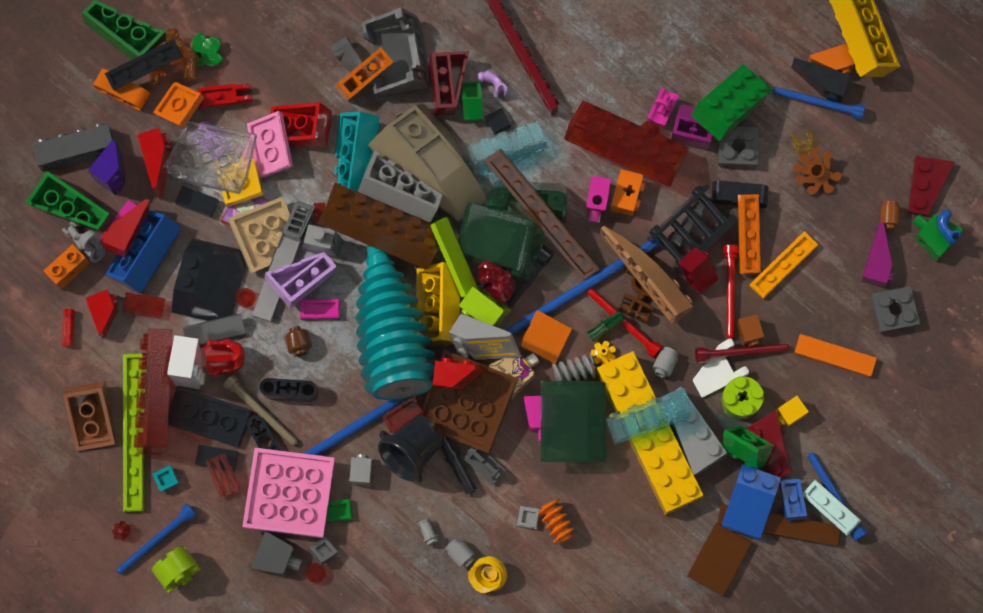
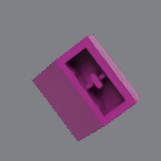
(688, 130)

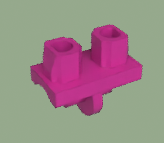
(663, 107)

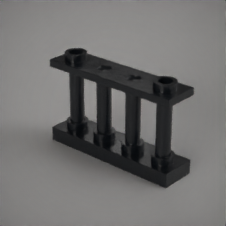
(710, 235)

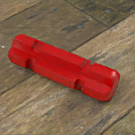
(68, 327)

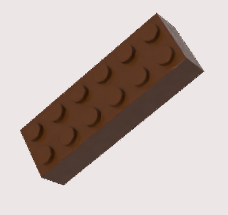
(379, 226)

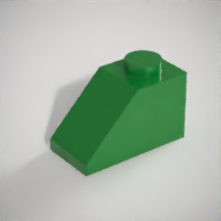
(472, 101)

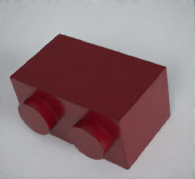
(698, 270)

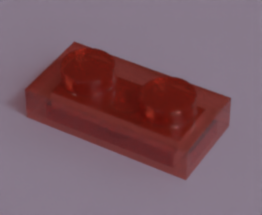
(143, 305)

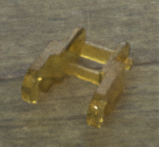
(809, 142)

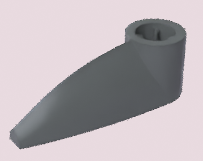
(346, 54)

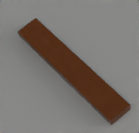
(796, 529)

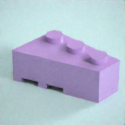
(301, 278)

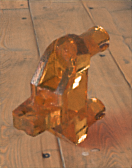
(189, 59)

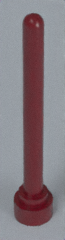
(703, 355)

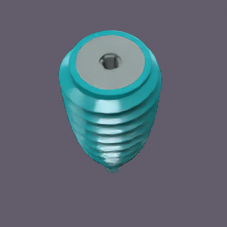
(390, 334)

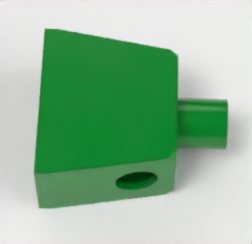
(930, 236)

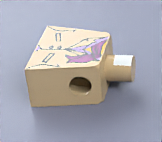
(519, 368)

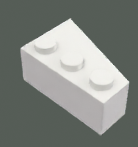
(186, 363)

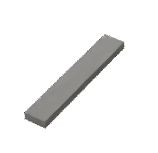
(284, 255)

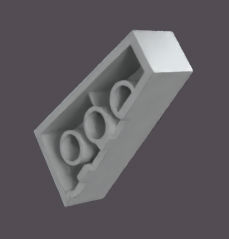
(698, 442)

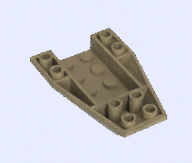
(428, 151)

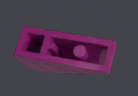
(879, 262)

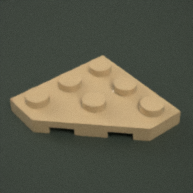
(260, 232)

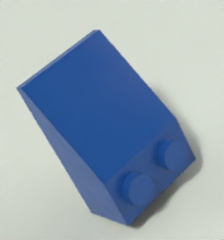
(751, 502)

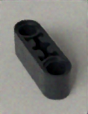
(727, 192)
(284, 384)

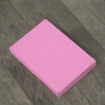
(272, 145)

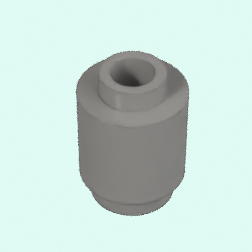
(665, 362)
(460, 553)

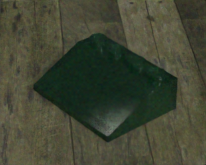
(573, 422)

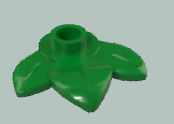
(208, 49)

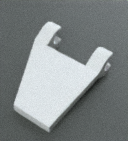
(717, 372)

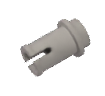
(428, 532)

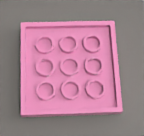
(288, 493)

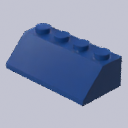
(145, 252)

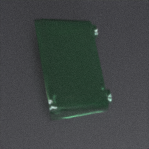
(553, 194)
(500, 239)

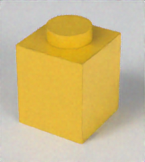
(792, 412)

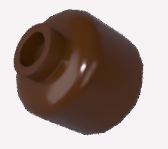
(298, 341)

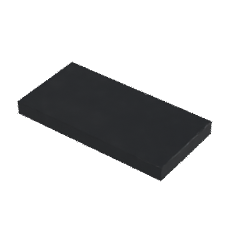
(208, 417)

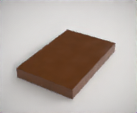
(719, 559)

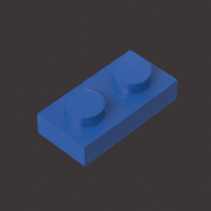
(793, 499)

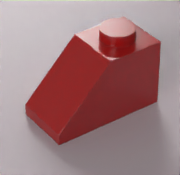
(103, 310)

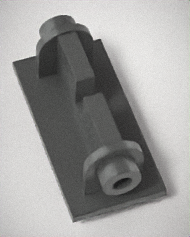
(484, 464)

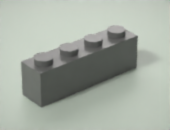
(72, 147)

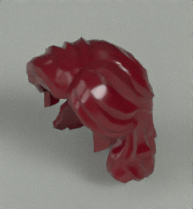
(501, 281)

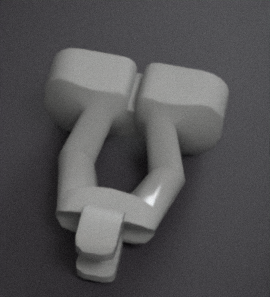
(86, 242)

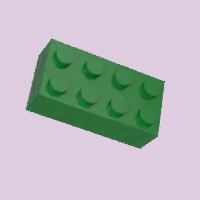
(731, 102)

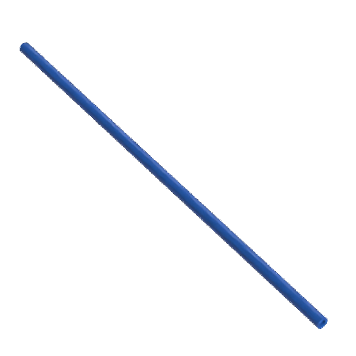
(514, 329)

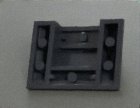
(208, 281)

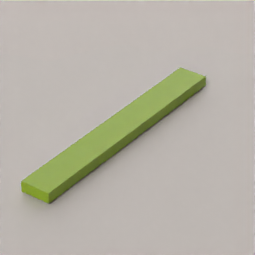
(132, 462)

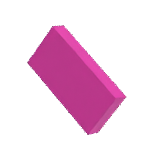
(319, 309)

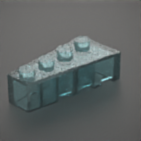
(516, 145)
(649, 416)

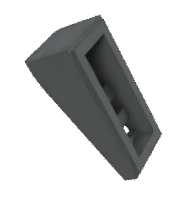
(287, 229)

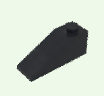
(825, 81)

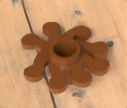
(817, 171)

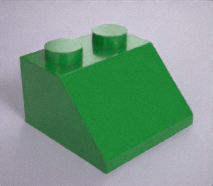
(747, 446)

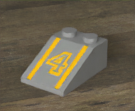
(482, 340)

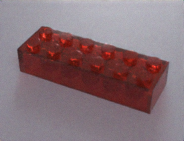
(626, 143)
(154, 392)

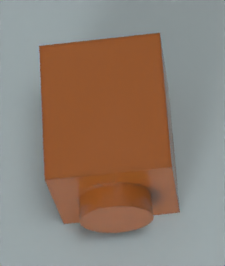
(750, 330)

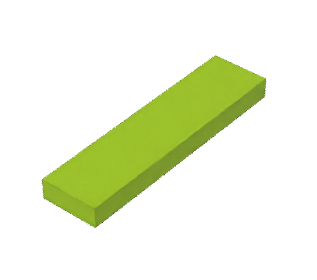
(453, 256)

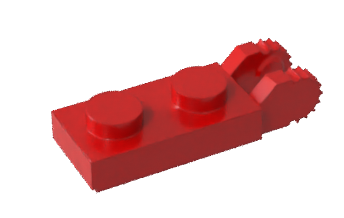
(224, 95)

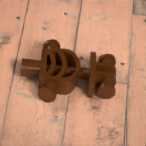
(642, 294)

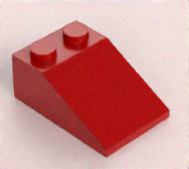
(306, 124)
(155, 151)

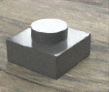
(323, 551)

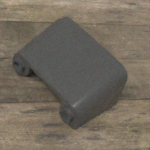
(402, 39)

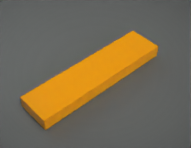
(783, 265)

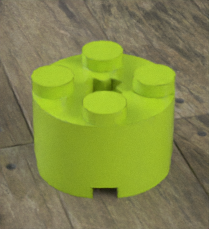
(753, 398)
(176, 569)

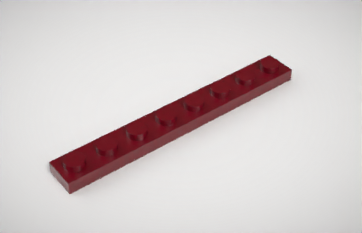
(524, 54)

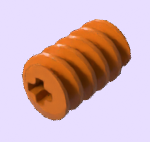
(556, 522)

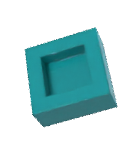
(165, 478)

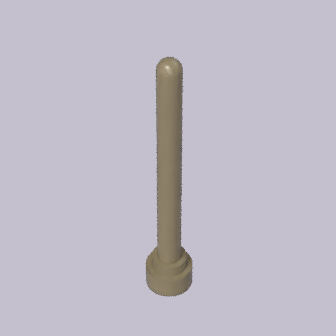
(232, 384)

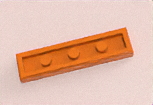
(749, 234)
(835, 355)

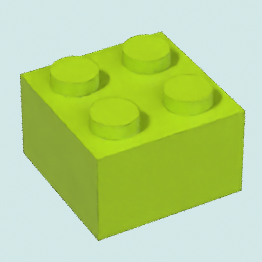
(484, 307)

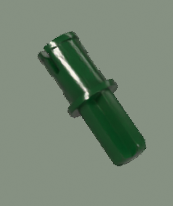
(605, 326)

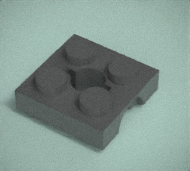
(746, 157)
(904, 300)

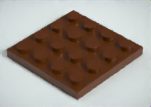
(473, 412)

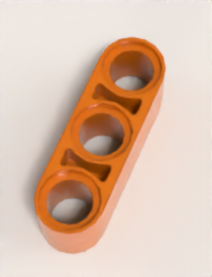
(129, 94)

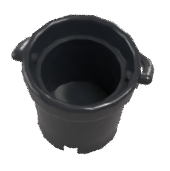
(410, 448)

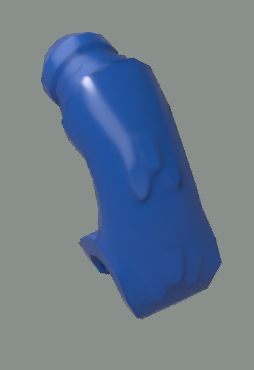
(943, 221)

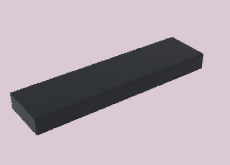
(143, 64)

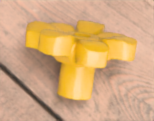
(603, 357)

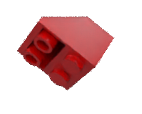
(453, 375)

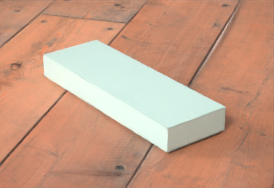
(831, 507)

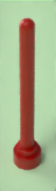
(730, 253)
(652, 347)

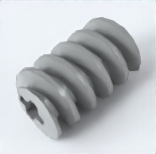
(575, 370)

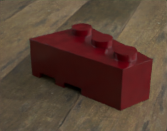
(446, 80)

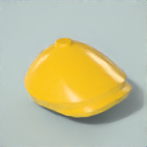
(487, 574)

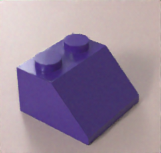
(109, 168)

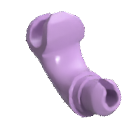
(490, 77)

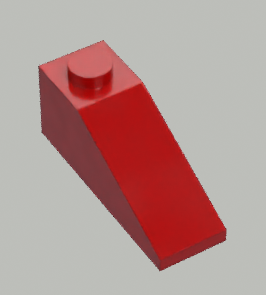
(124, 230)

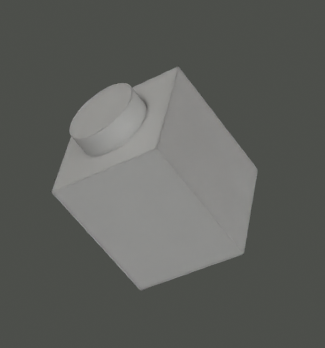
(361, 470)

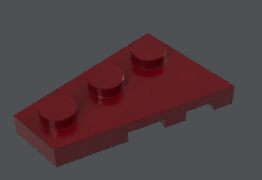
(926, 183)
(770, 430)

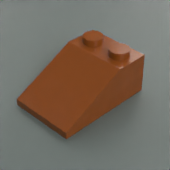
(90, 415)

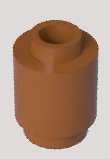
(890, 215)

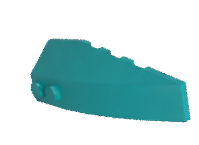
(352, 147)

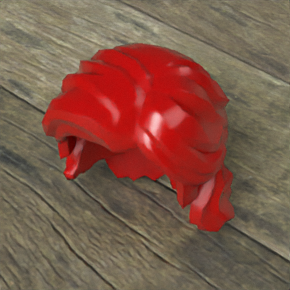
(223, 357)

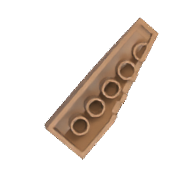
(651, 277)

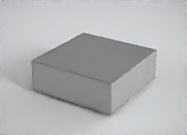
(528, 517)

